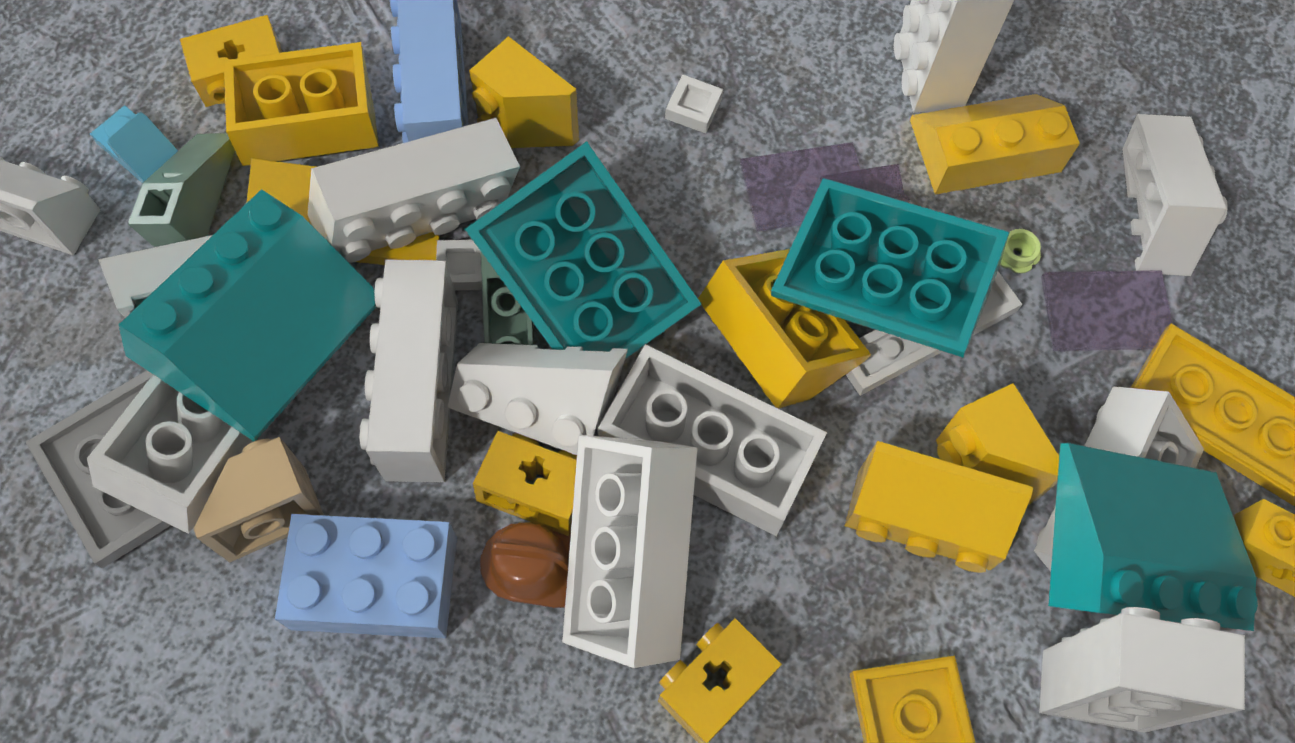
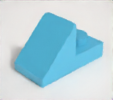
(134, 142)

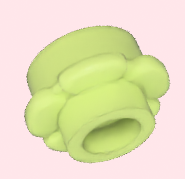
(1027, 245)

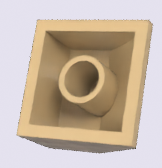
(255, 500)

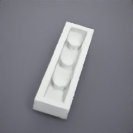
(896, 355)

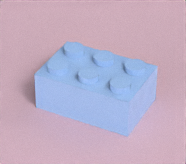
(367, 576)

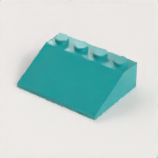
(583, 259)
(892, 266)
(249, 316)
(1147, 539)

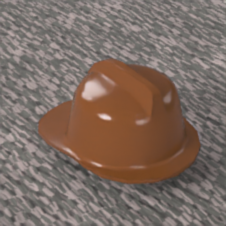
(527, 564)

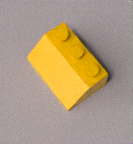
(299, 103)
(994, 142)
(781, 343)
(936, 507)

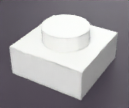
(694, 103)
(463, 263)

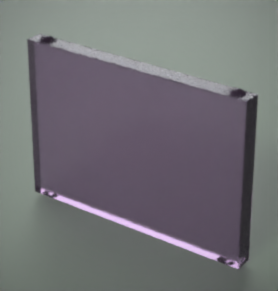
(785, 183)
(1105, 309)

